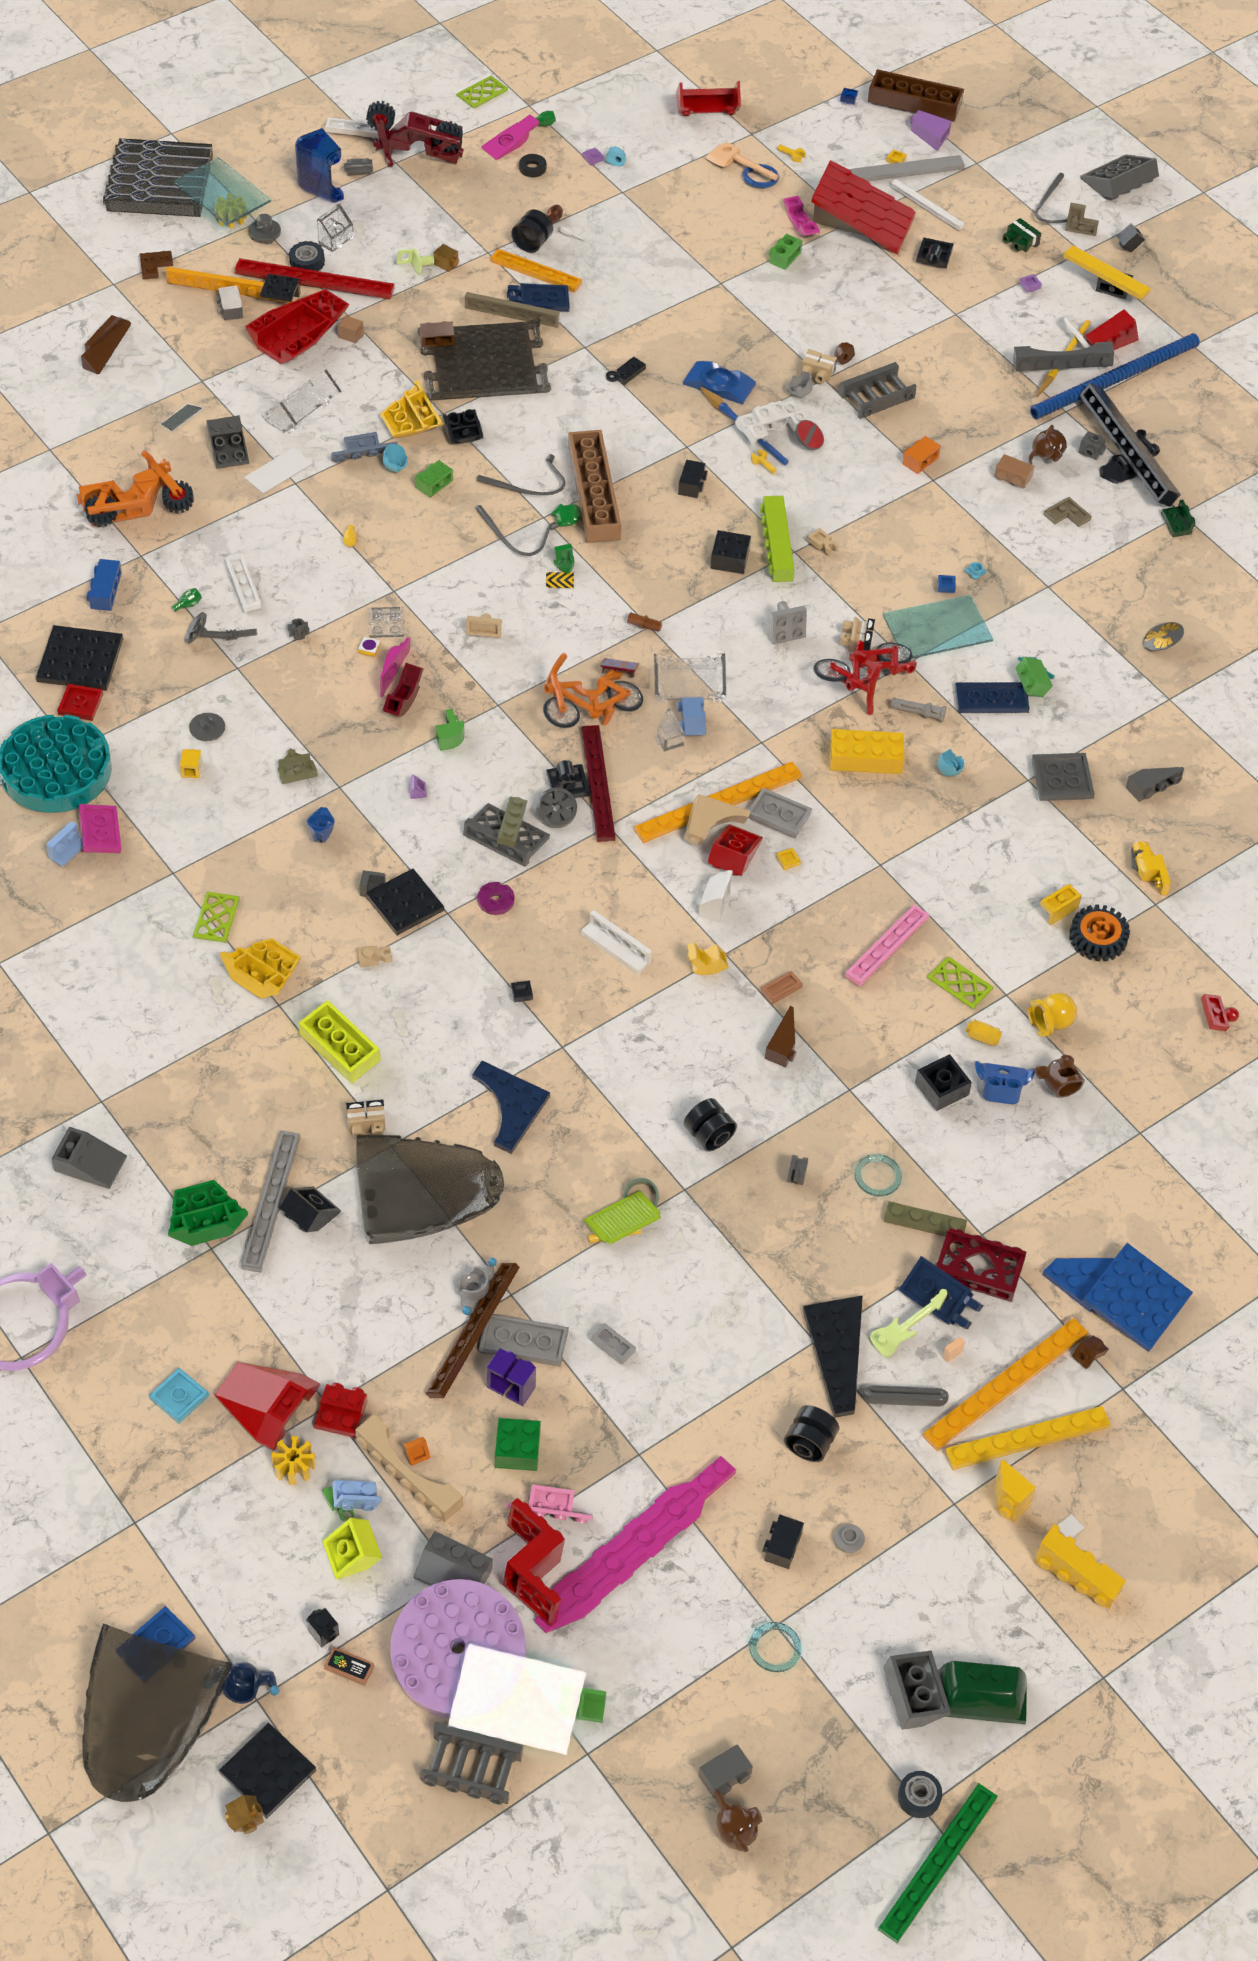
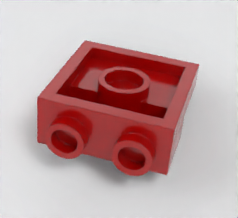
(341, 1410)

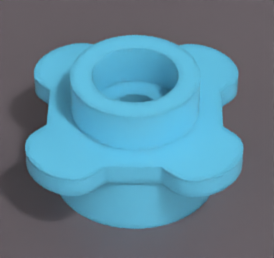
(976, 570)

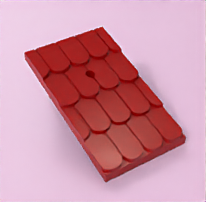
(858, 207)

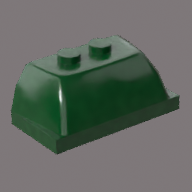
(985, 1691)

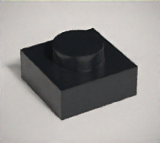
(522, 991)

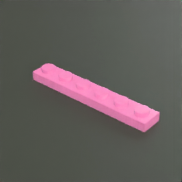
(887, 945)

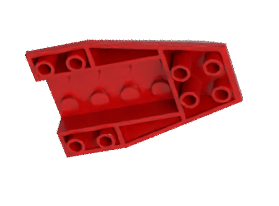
(296, 325)

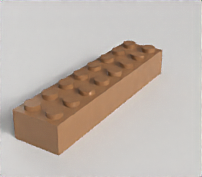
(594, 486)

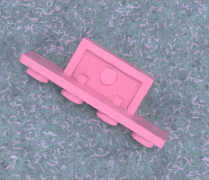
(554, 1501)

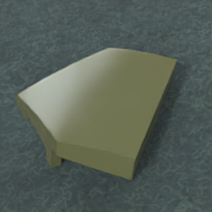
(296, 767)

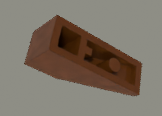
(782, 1044)

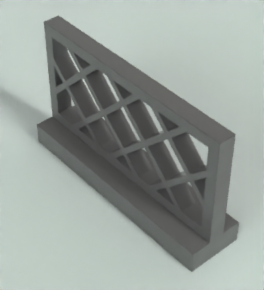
(488, 837)

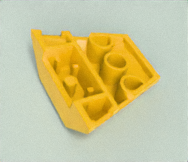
(411, 414)
(262, 967)

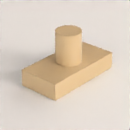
(484, 626)

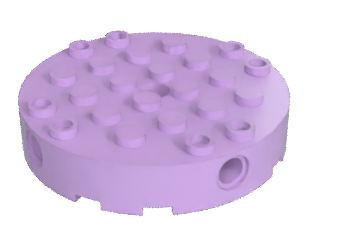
(436, 1622)

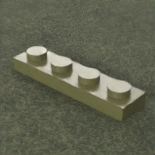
(512, 821)
(922, 1219)

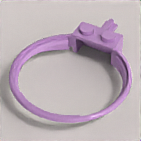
(62, 1294)

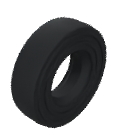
(532, 171)

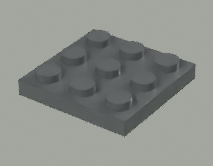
(1062, 776)

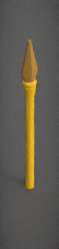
(1050, 376)

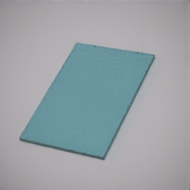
(222, 191)
(938, 626)
(516, 1699)

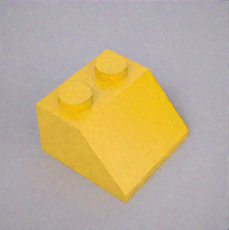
(1013, 1492)

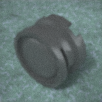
(797, 1170)

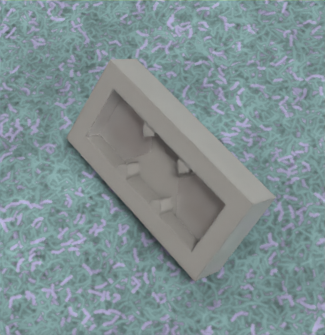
(613, 1343)

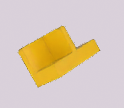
(1061, 903)

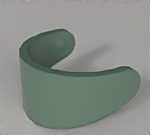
(642, 1181)

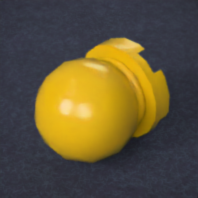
(1052, 1013)

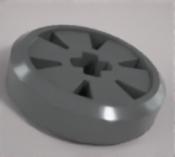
(557, 818)

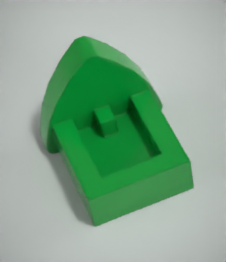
(564, 558)

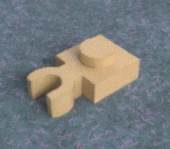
(822, 540)
(371, 956)

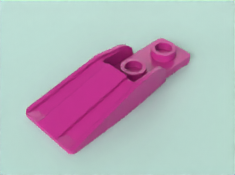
(510, 138)
(392, 664)

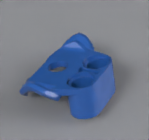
(1003, 1087)

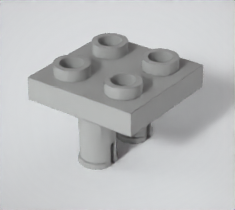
(788, 623)

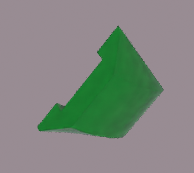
(204, 1214)

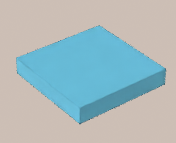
(179, 1395)

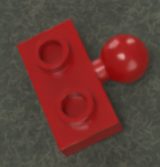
(1216, 1014)

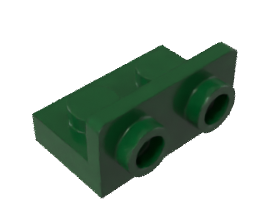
(1179, 519)

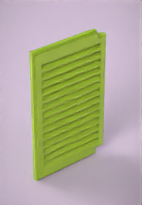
(623, 1218)

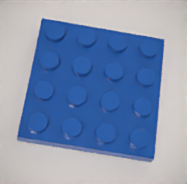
(1137, 1297)

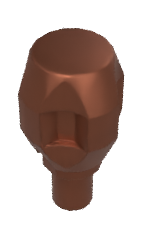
(555, 213)

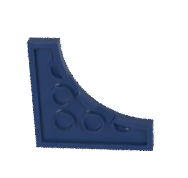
(518, 1103)

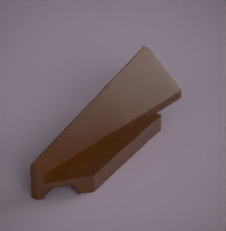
(103, 343)

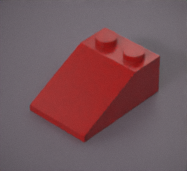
(734, 850)

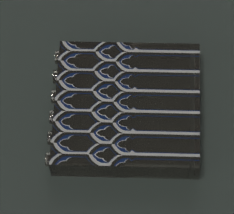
(146, 173)

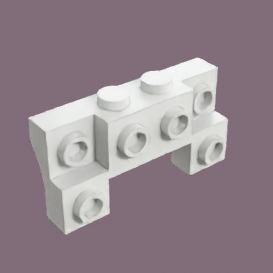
(769, 418)

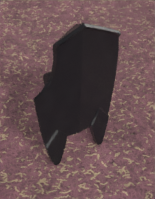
(1117, 470)

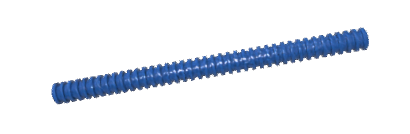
(1116, 375)

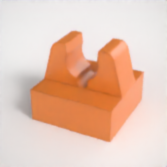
(417, 1451)

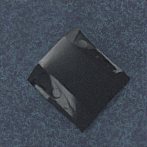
(463, 426)

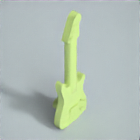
(889, 1338)

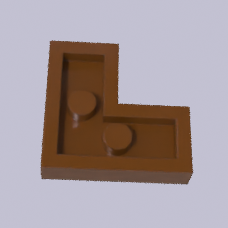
(153, 260)

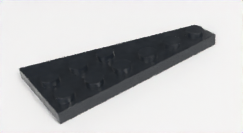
(836, 1340)

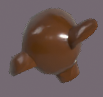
(1047, 445)
(1061, 1076)
(737, 1824)

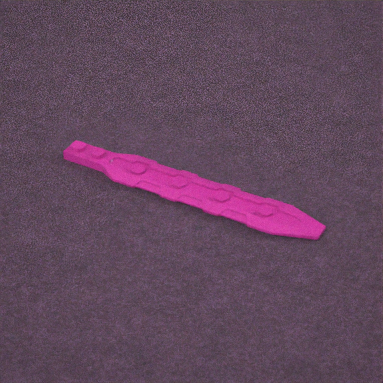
(635, 1544)

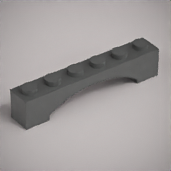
(1030, 359)

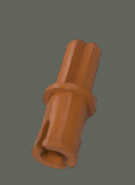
(644, 622)

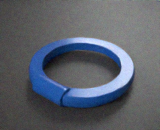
(751, 182)

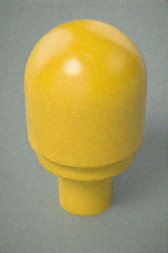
(350, 536)

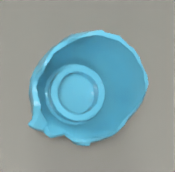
(395, 458)
(950, 764)

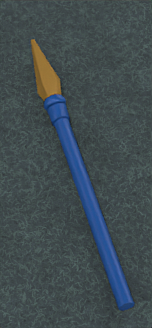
(717, 402)

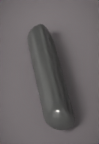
(905, 1395)

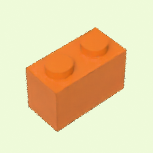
(921, 454)

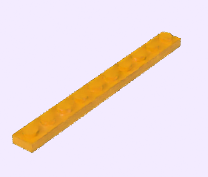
(732, 795)
(1005, 1384)

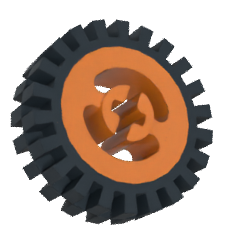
(1102, 923)

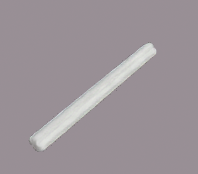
(928, 205)

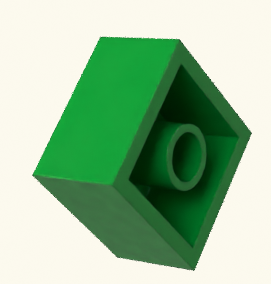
(517, 1444)

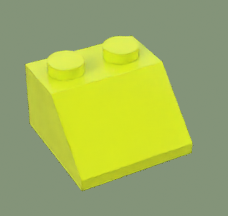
(352, 1548)

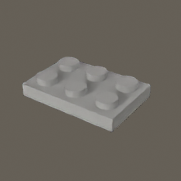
(779, 812)

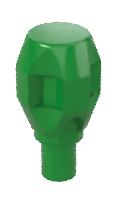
(546, 118)
(188, 599)

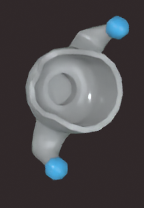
(475, 1285)

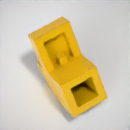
(707, 961)

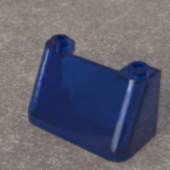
(314, 159)

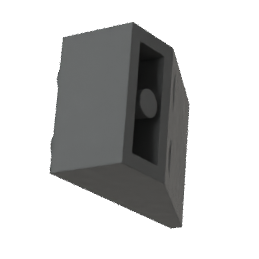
(227, 442)
(87, 1158)

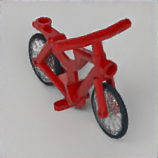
(894, 657)

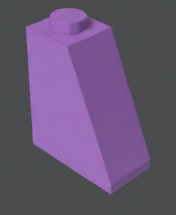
(930, 128)

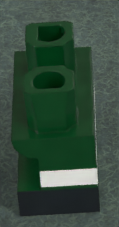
(1022, 235)

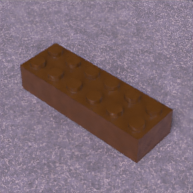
(915, 94)

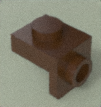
(1089, 1350)

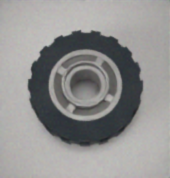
(307, 256)

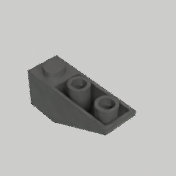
(1151, 781)

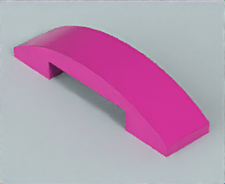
(798, 217)

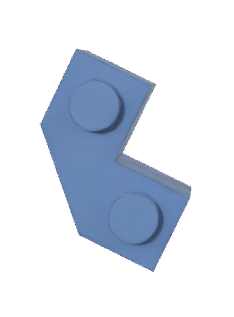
(693, 715)

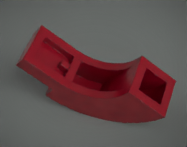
(406, 691)

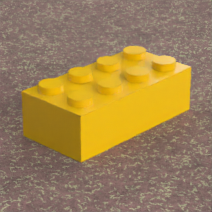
(866, 751)

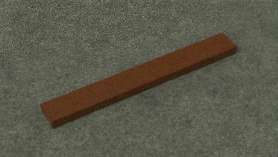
(472, 1331)

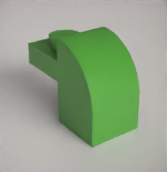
(450, 734)

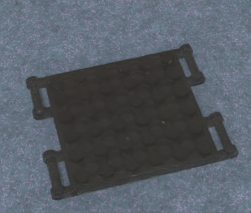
(487, 362)

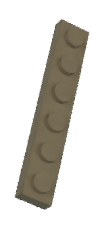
(511, 309)

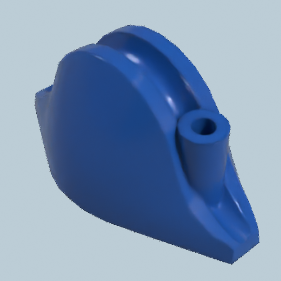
(321, 824)

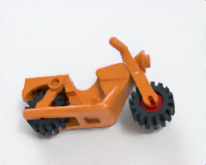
(105, 498)

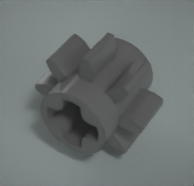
(298, 629)

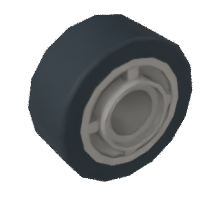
(922, 1782)

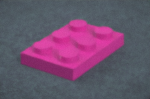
(99, 828)

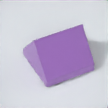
(417, 788)

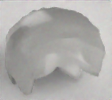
(800, 385)

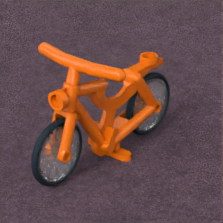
(564, 712)

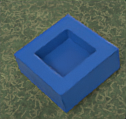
(946, 583)

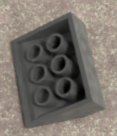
(1122, 175)

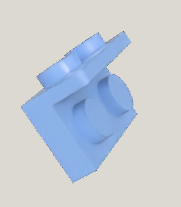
(65, 844)
(355, 1495)

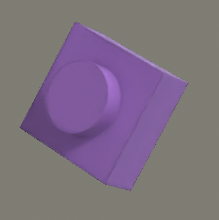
(593, 156)
(1030, 283)

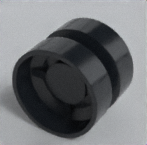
(532, 231)
(710, 1124)
(811, 1433)

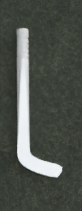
(1069, 319)

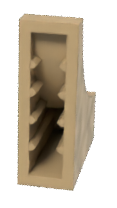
(709, 813)

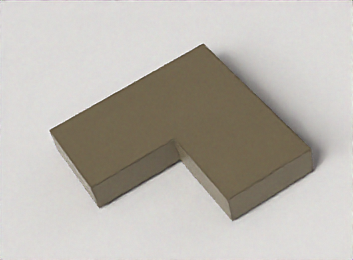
(1077, 222)
(1067, 509)

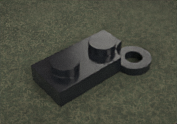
(627, 371)

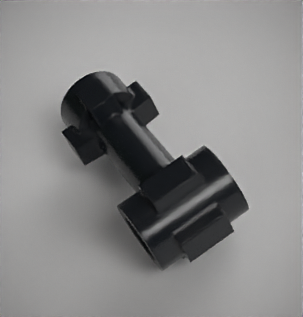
(1153, 448)

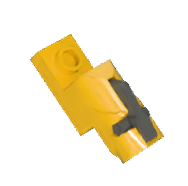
(1150, 866)

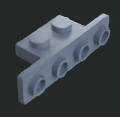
(359, 446)

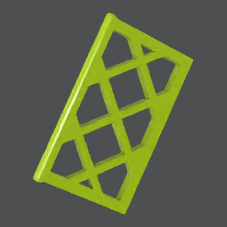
(481, 100)
(210, 935)
(960, 969)

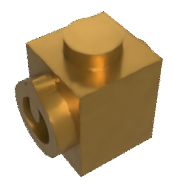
(244, 1814)

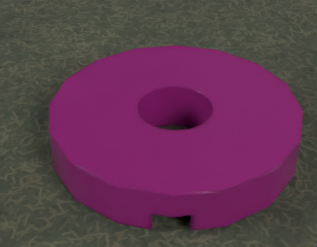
(495, 907)

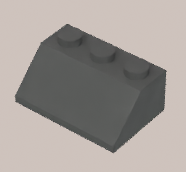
(450, 1560)
(916, 1689)

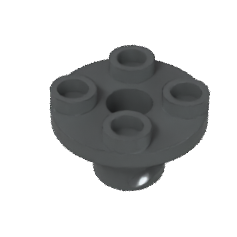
(265, 229)

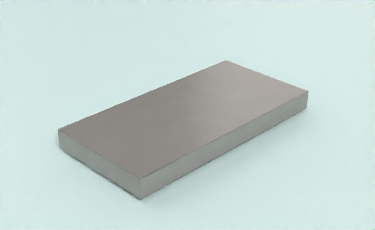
(525, 1338)

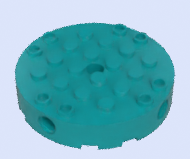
(55, 763)

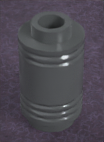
(358, 166)

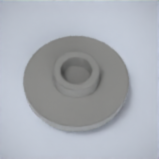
(849, 1538)

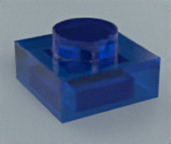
(849, 96)

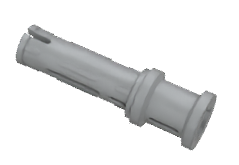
(897, 704)

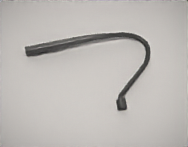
(1053, 186)
(498, 483)
(492, 525)

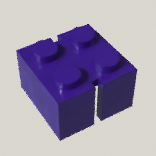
(505, 1370)

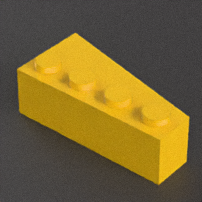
(1079, 1568)

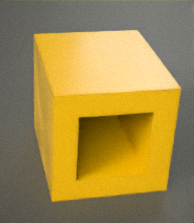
(191, 763)

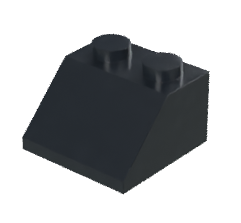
(308, 1208)

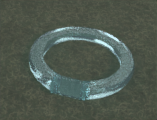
(878, 1158)
(774, 1626)

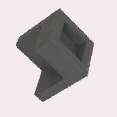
(370, 880)

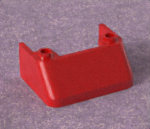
(708, 100)

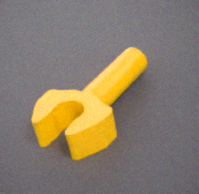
(796, 154)
(762, 460)

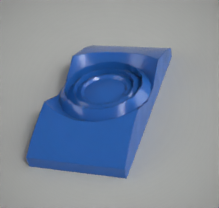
(727, 384)

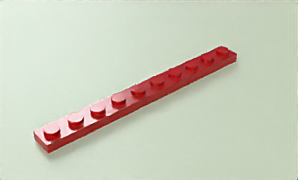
(317, 278)

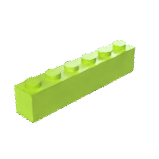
(778, 539)

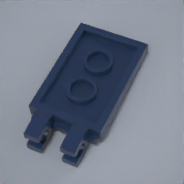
(540, 295)
(926, 1282)

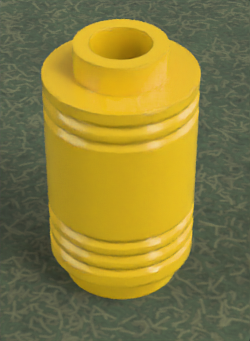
(983, 1032)

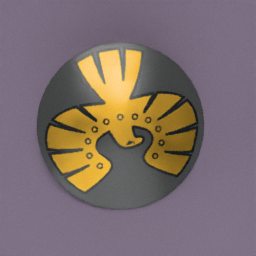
(1163, 636)

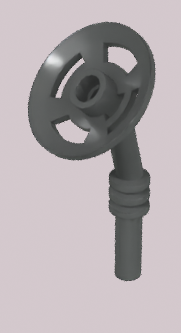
(198, 629)

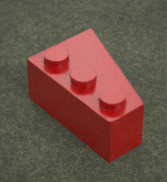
(1119, 330)

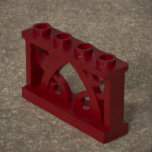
(977, 1245)

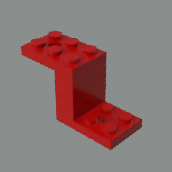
(534, 1561)

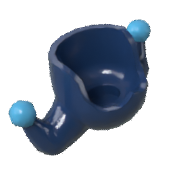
(245, 1681)

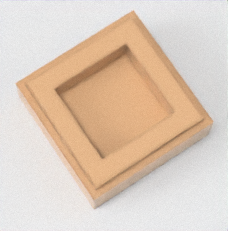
(953, 1349)

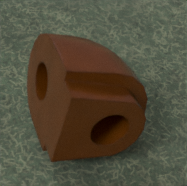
(844, 352)

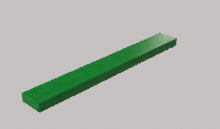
(937, 1863)

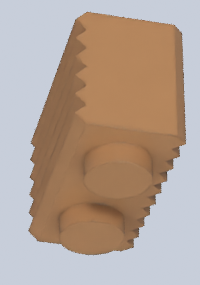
(1014, 471)

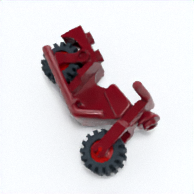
(441, 143)

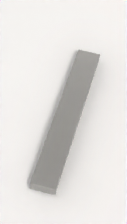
(910, 168)
(270, 1202)

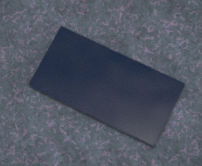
(991, 697)

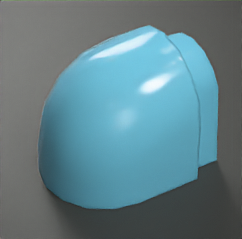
(616, 156)

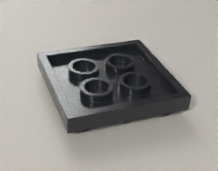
(405, 901)
(268, 1769)

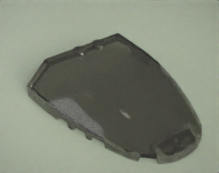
(421, 1186)
(144, 1711)

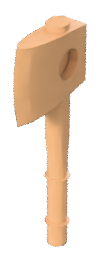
(726, 153)

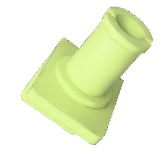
(416, 260)

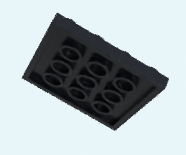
(79, 657)

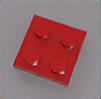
(80, 702)

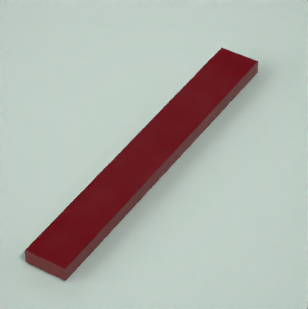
(598, 783)

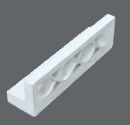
(616, 943)

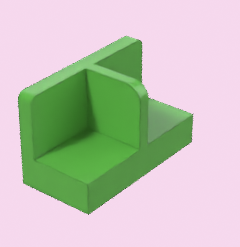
(591, 1705)

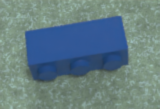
(104, 584)

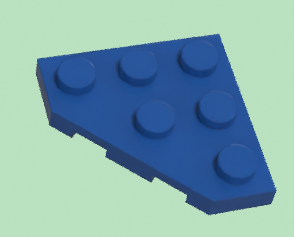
(1076, 1275)

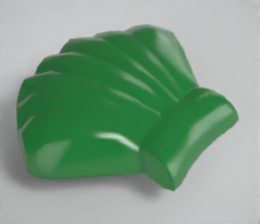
(566, 514)

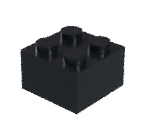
(730, 552)
(943, 1082)

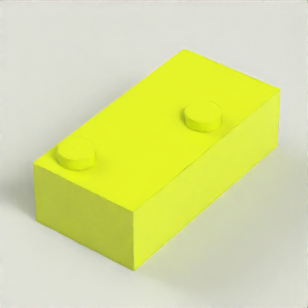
(339, 1041)

